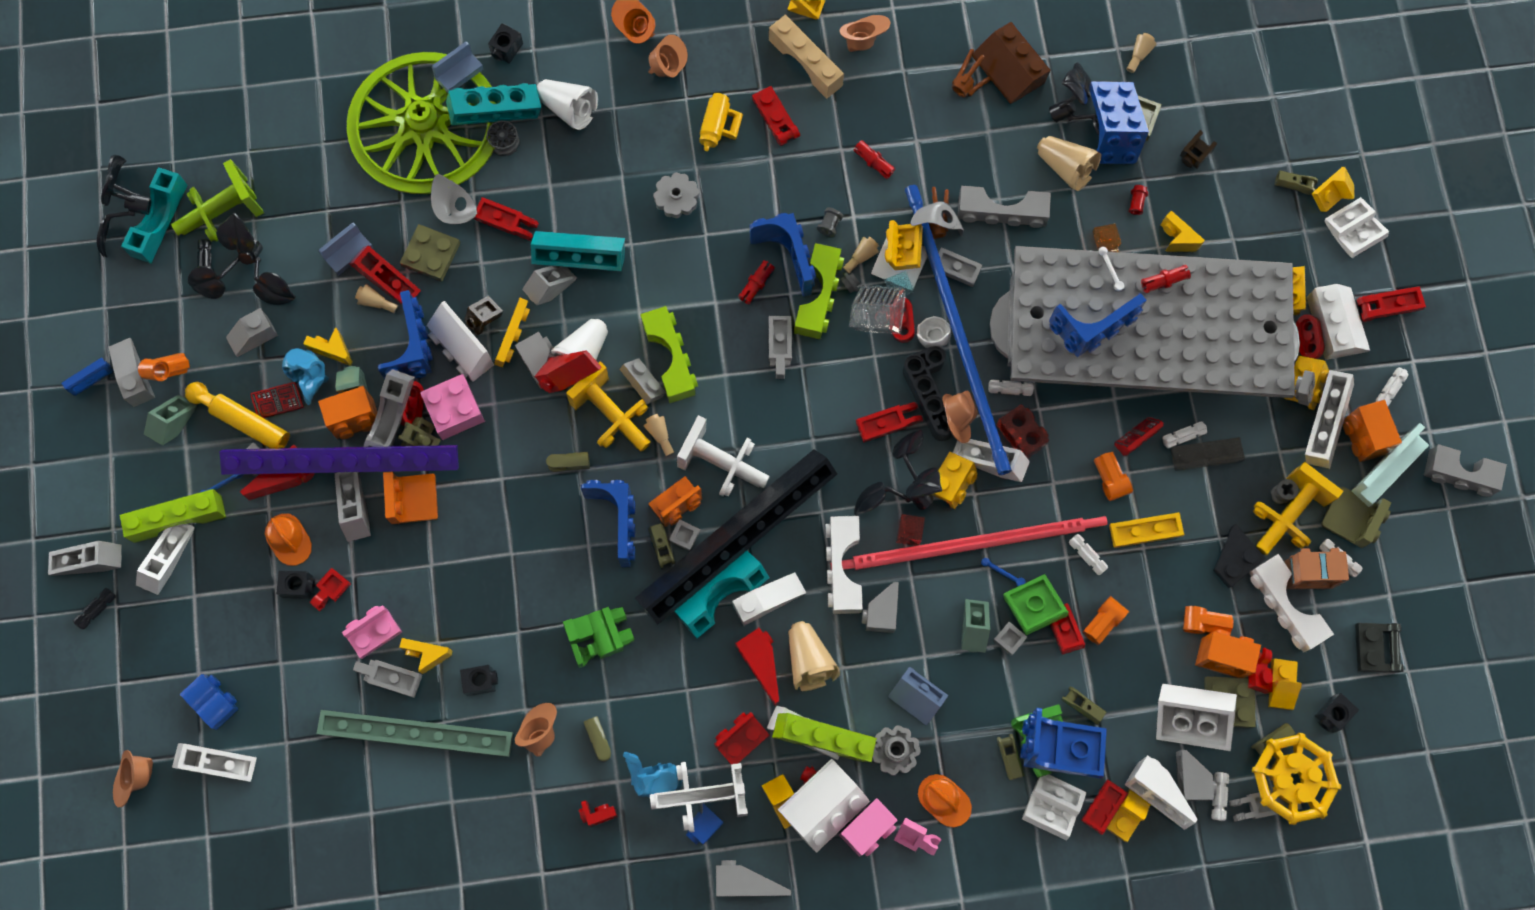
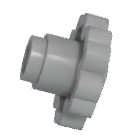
(676, 195)
(908, 748)

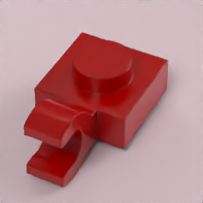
(330, 586)
(1262, 678)

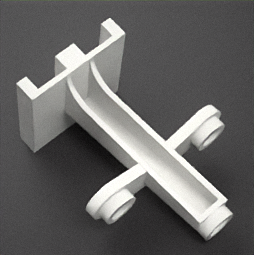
(735, 466)
(702, 795)

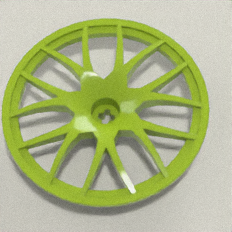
(415, 129)

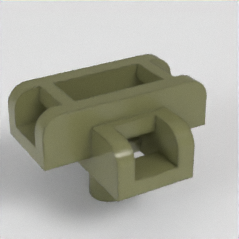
(423, 435)

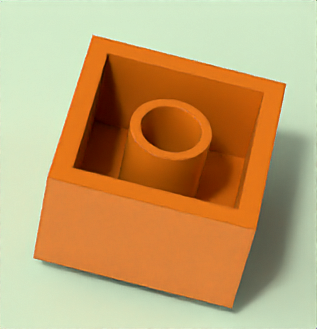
(349, 412)
(1371, 431)
(1228, 654)

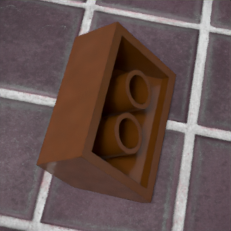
(1011, 63)

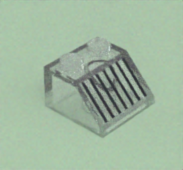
(878, 309)

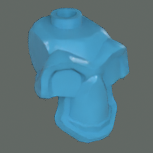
(305, 370)
(652, 779)

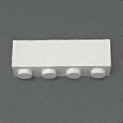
(1329, 419)

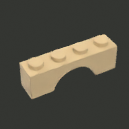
(791, 40)

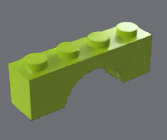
(812, 316)
(659, 329)
(150, 521)
(824, 736)

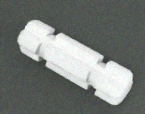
(1393, 385)
(1011, 387)
(1184, 435)
(1088, 554)
(1353, 568)
(1221, 797)

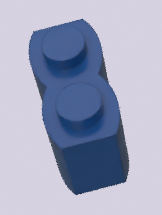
(210, 701)

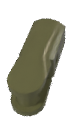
(1294, 181)
(568, 461)
(660, 542)
(1087, 707)
(1281, 732)
(598, 738)
(1011, 761)

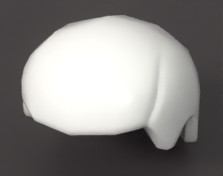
(934, 332)

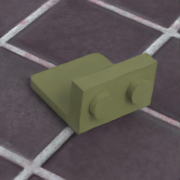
(1355, 520)

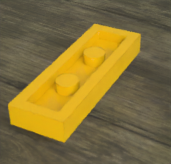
(512, 333)
(1146, 530)

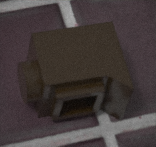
(1191, 159)

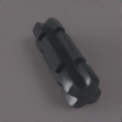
(204, 254)
(94, 608)

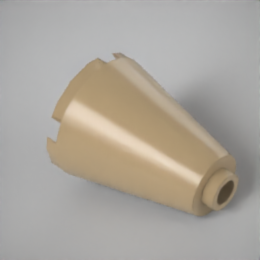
(1069, 160)
(810, 658)

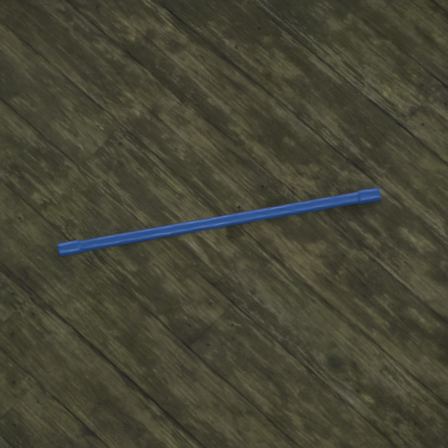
(998, 453)

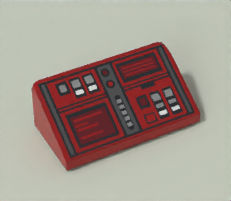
(277, 400)
(1138, 435)

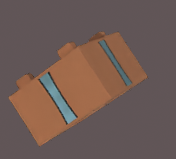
(1317, 569)

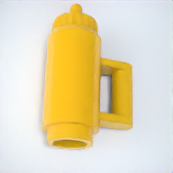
(715, 119)

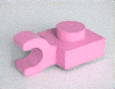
(914, 836)

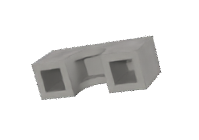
(1444, 466)

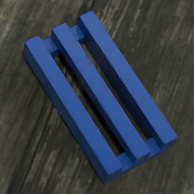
(87, 376)

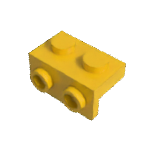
(903, 246)
(1321, 372)
(955, 477)

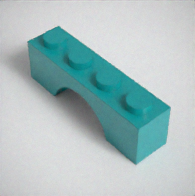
(145, 238)
(741, 575)

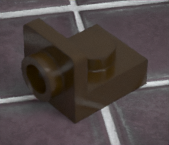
(481, 314)

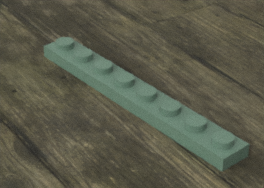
(415, 733)

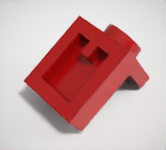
(602, 814)

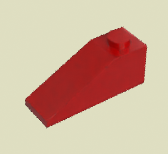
(382, 274)
(566, 370)
(271, 483)
(759, 656)

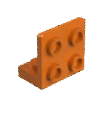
(410, 498)
(676, 501)

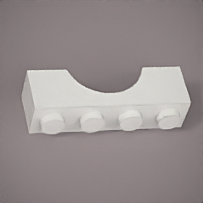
(845, 594)
(1305, 629)

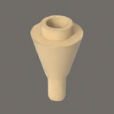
(1143, 46)
(864, 251)
(369, 297)
(657, 428)

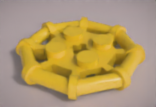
(1309, 775)

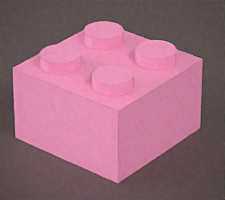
(452, 407)
(868, 828)

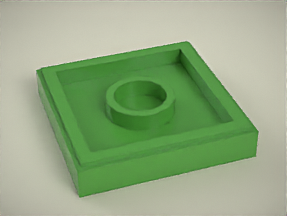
(1035, 604)

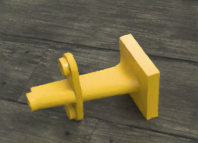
(590, 389)
(1312, 486)

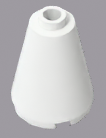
(569, 101)
(587, 337)

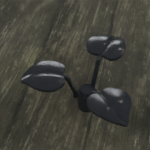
(1078, 82)
(133, 202)
(235, 235)
(918, 492)

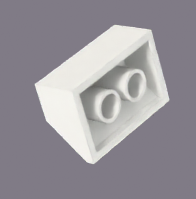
(1339, 321)
(458, 343)
(1196, 717)
(823, 805)

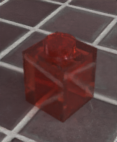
(910, 530)

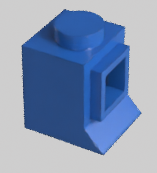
(704, 826)

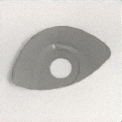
(444, 200)
(932, 214)

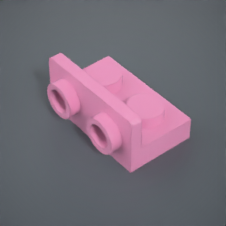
(371, 631)

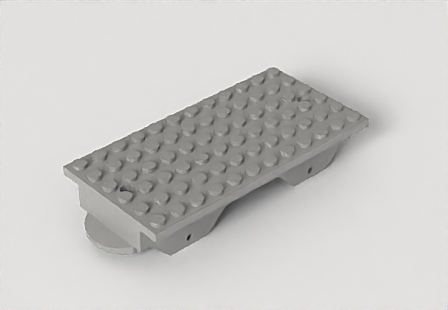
(1206, 334)

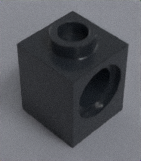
(508, 36)
(286, 580)
(468, 680)
(1345, 709)

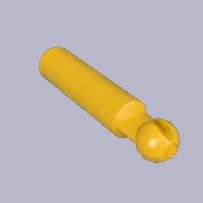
(238, 416)

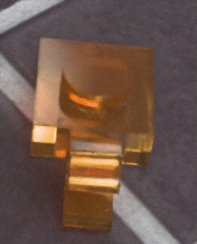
(1107, 237)

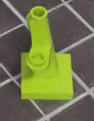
(233, 195)

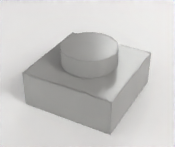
(684, 535)
(1010, 638)

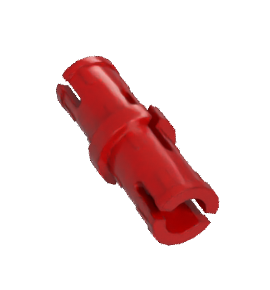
(874, 159)
(1165, 278)
(756, 282)

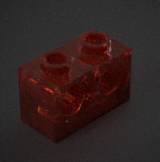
(1017, 434)

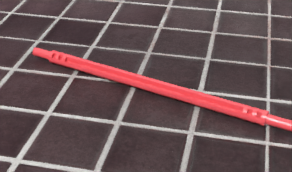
(972, 543)

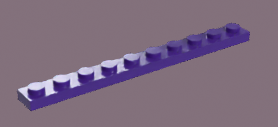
(339, 459)

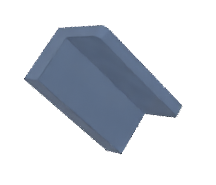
(456, 68)
(343, 248)
(918, 696)

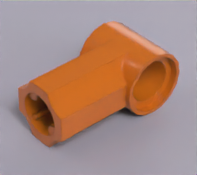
(163, 367)
(1114, 483)
(1108, 616)
(1200, 621)

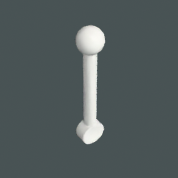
(1119, 285)

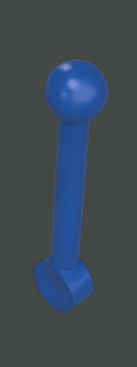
(226, 481)
(986, 563)

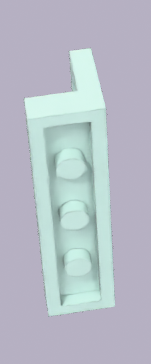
(1391, 467)

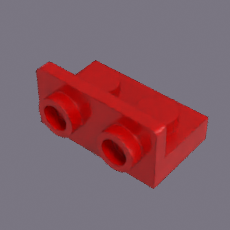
(741, 739)

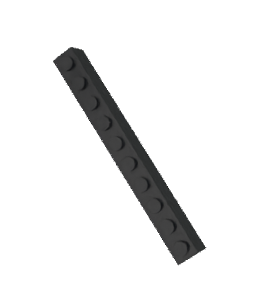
(736, 536)

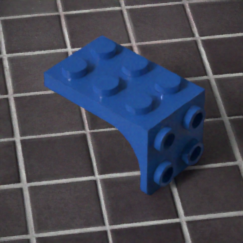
(1120, 122)
(786, 232)
(1085, 337)
(418, 354)
(620, 495)
(1063, 746)

